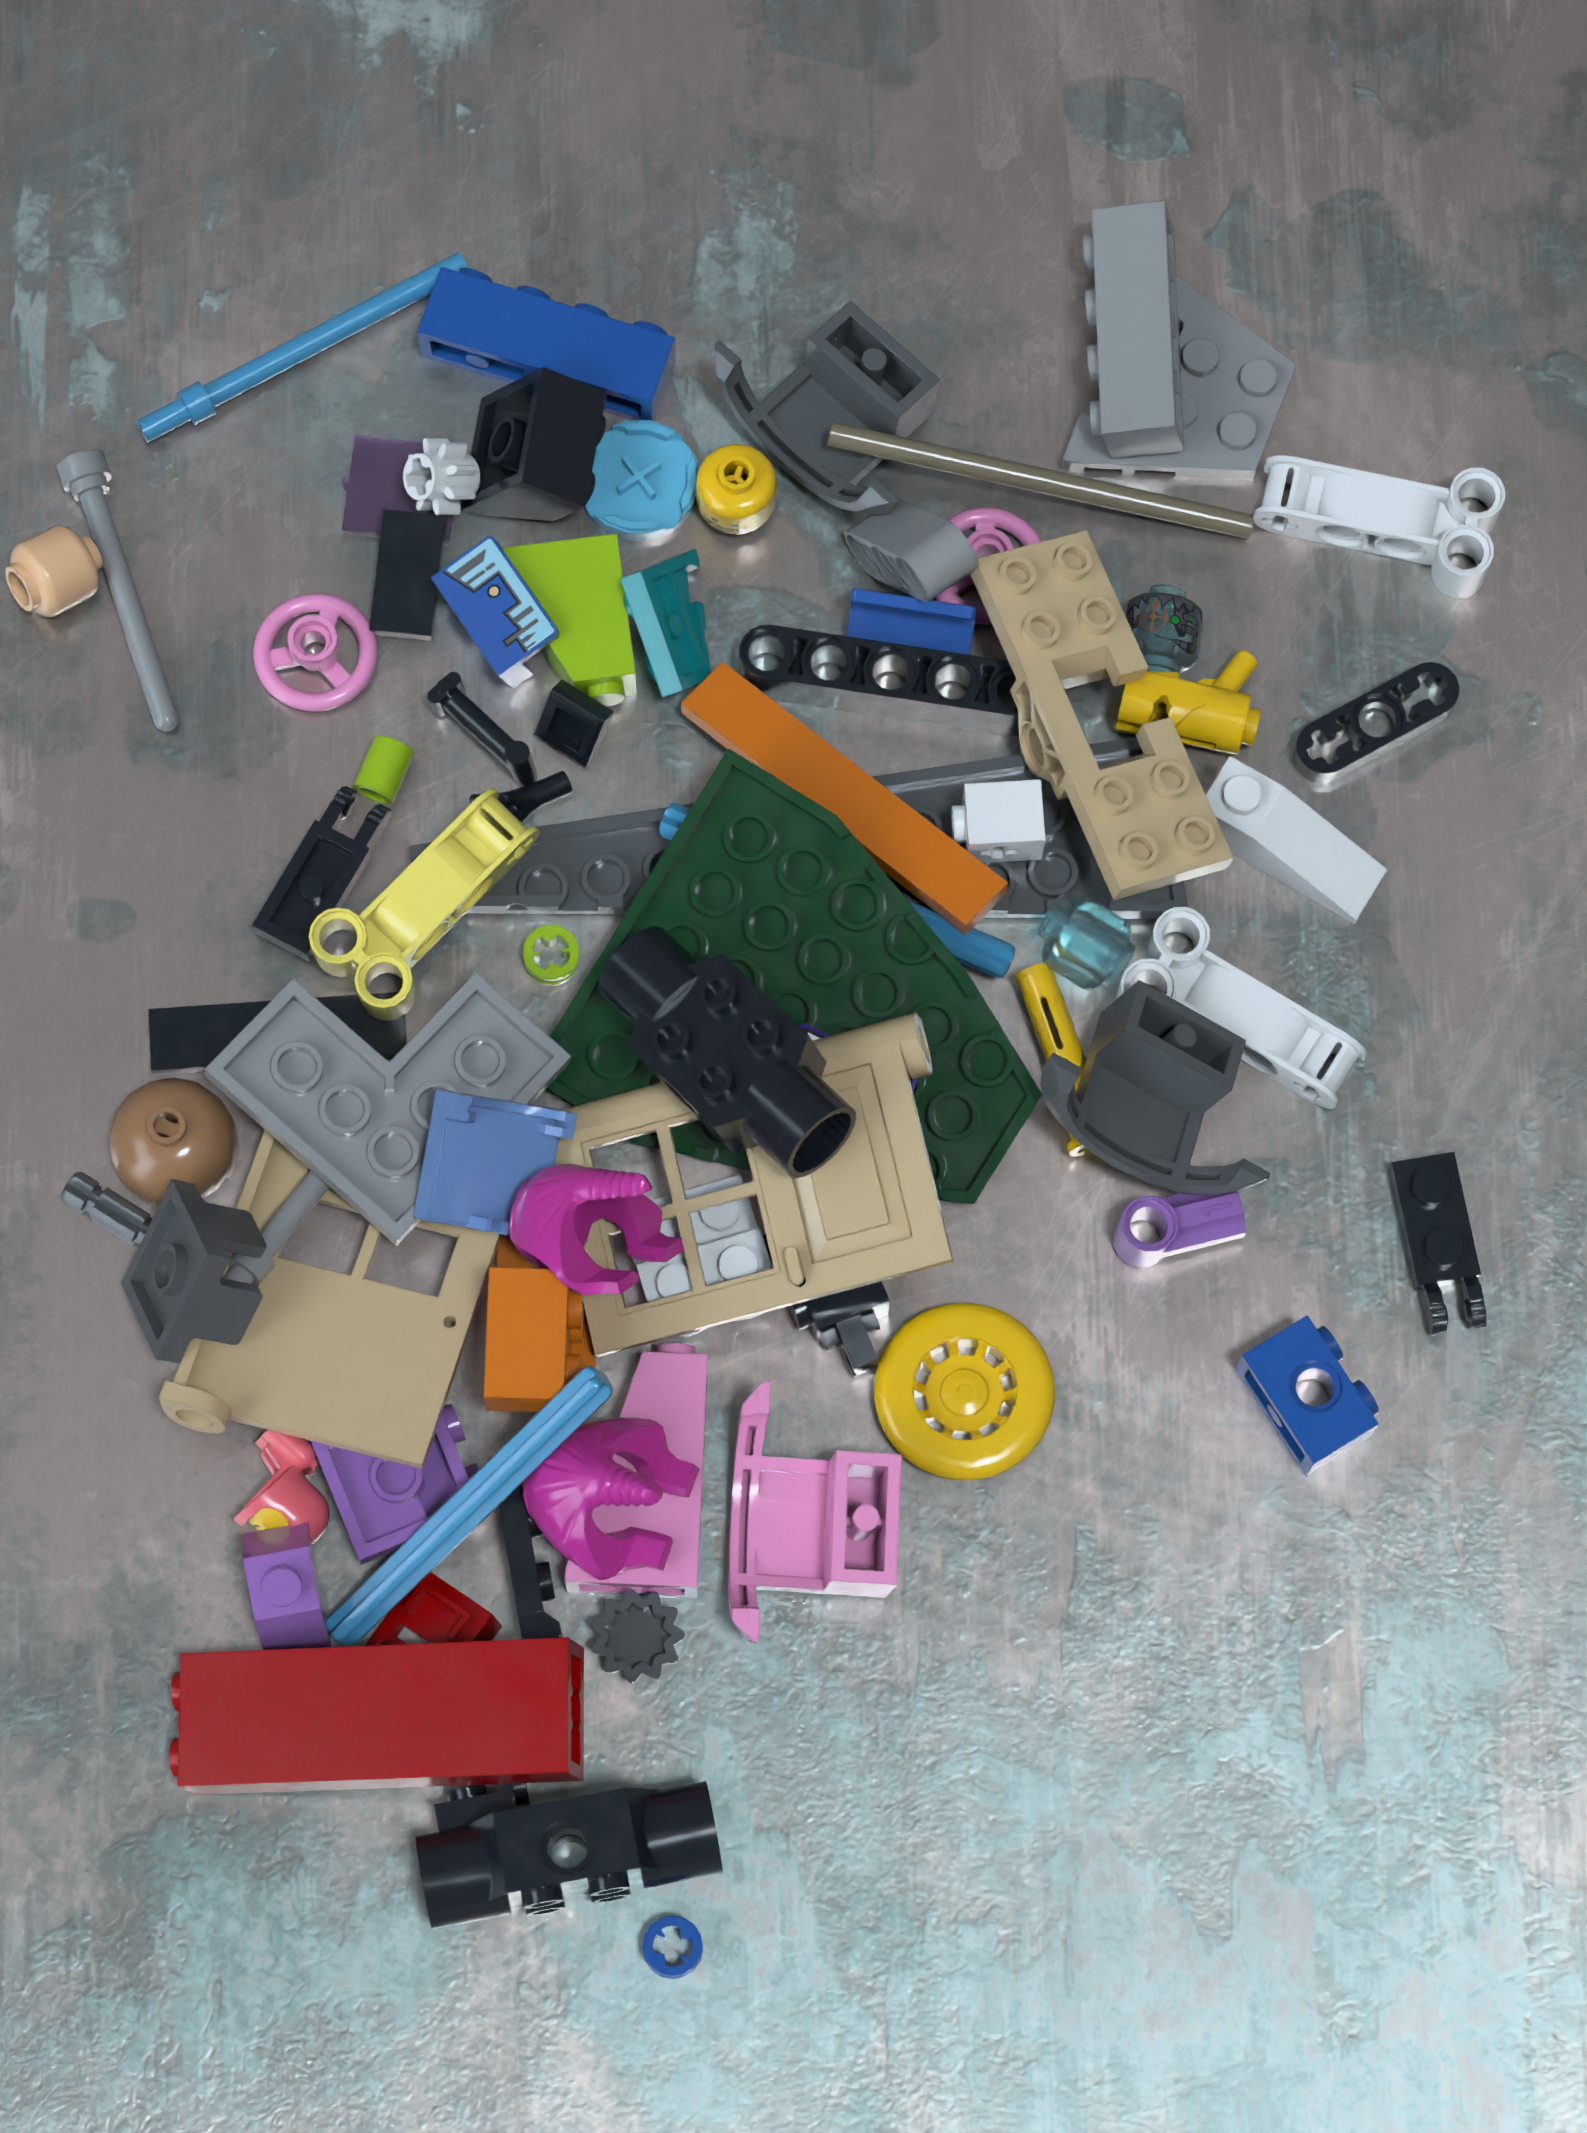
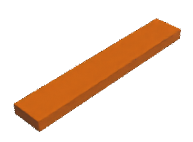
(887, 827)

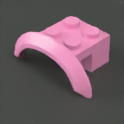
(808, 1521)

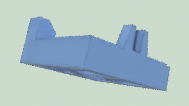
(482, 1156)

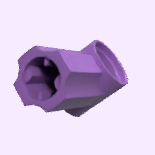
(1183, 1222)

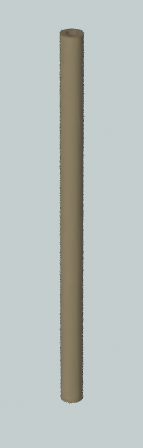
(1040, 480)

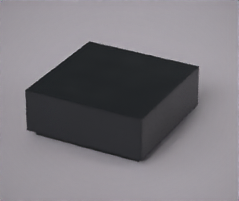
(573, 722)

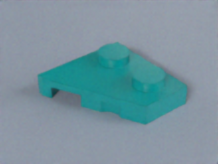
(669, 623)

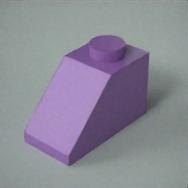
(285, 1588)

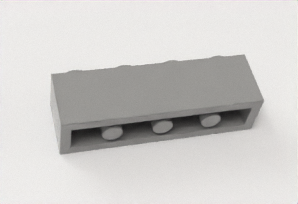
(1136, 330)

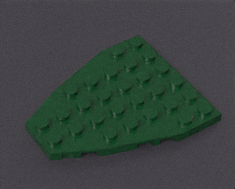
(832, 946)

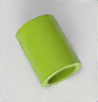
(383, 770)

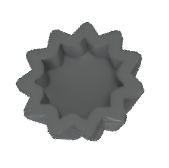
(637, 1635)

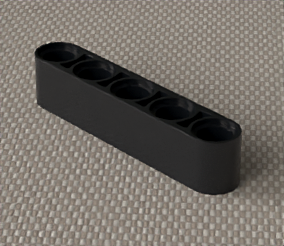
(864, 661)

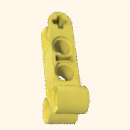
(424, 902)

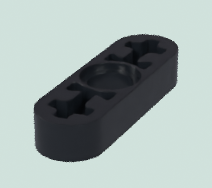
(1406, 686)

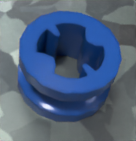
(657, 1960)

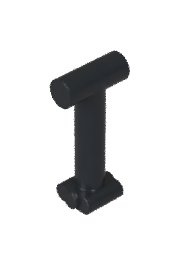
(451, 698)

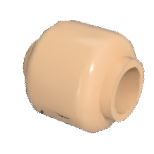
(54, 571)

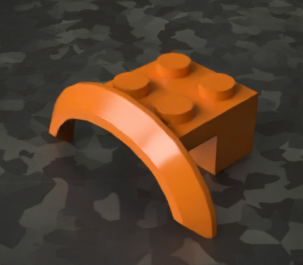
(532, 1334)

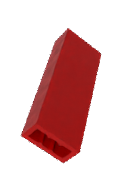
(379, 1716)

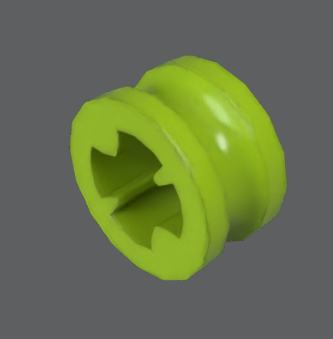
(548, 936)

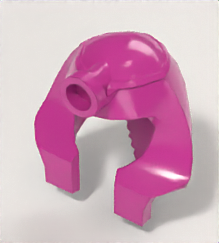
(555, 1217)
(584, 1476)

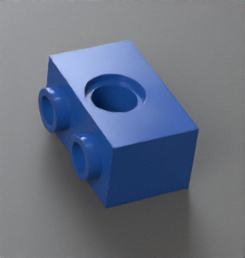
(1310, 1432)

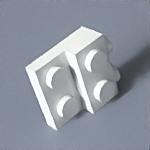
(726, 1242)

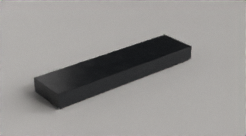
(193, 1036)

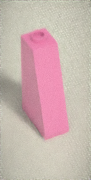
(673, 1392)

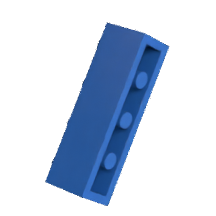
(521, 330)

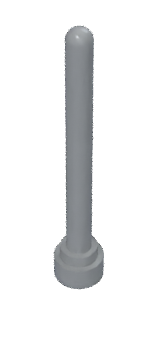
(87, 479)

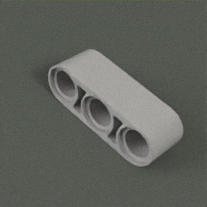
(912, 550)

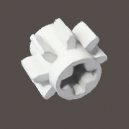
(441, 476)

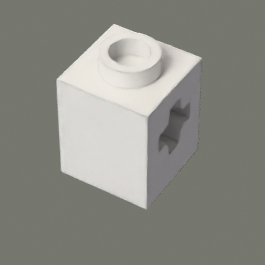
(1001, 821)

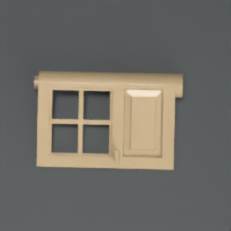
(840, 1228)
(330, 1348)

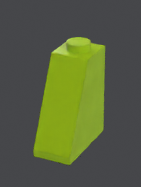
(585, 599)

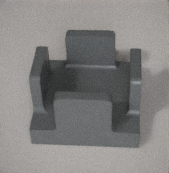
(180, 1269)

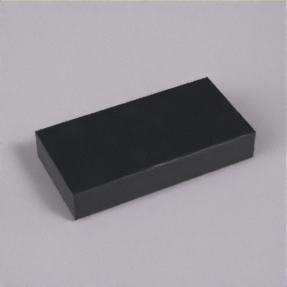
(403, 587)

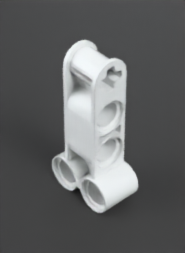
(1387, 516)
(1279, 1034)

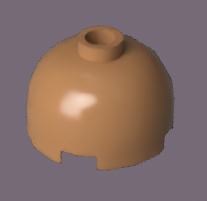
(172, 1133)

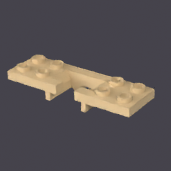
(1068, 630)

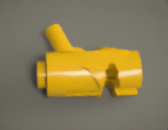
(1204, 712)

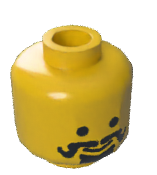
(736, 489)

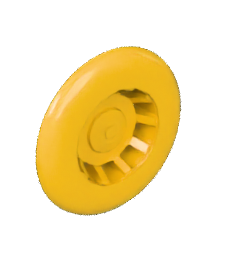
(964, 1391)

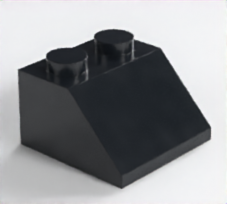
(537, 447)

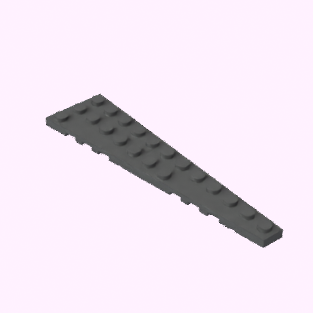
(607, 859)

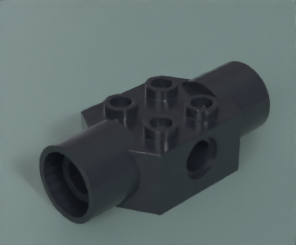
(727, 1052)
(508, 1854)

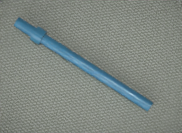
(199, 402)

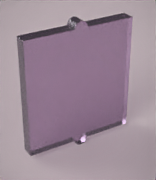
(378, 485)

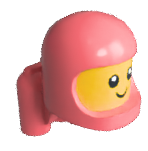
(287, 1495)

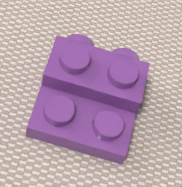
(390, 1500)

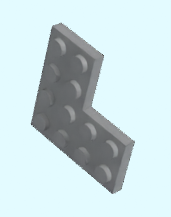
(368, 1118)

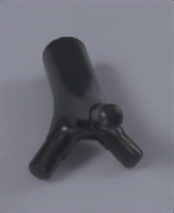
(529, 798)

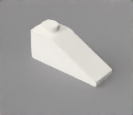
(1292, 841)

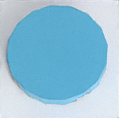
(642, 481)

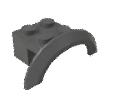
(847, 377)
(1147, 1091)

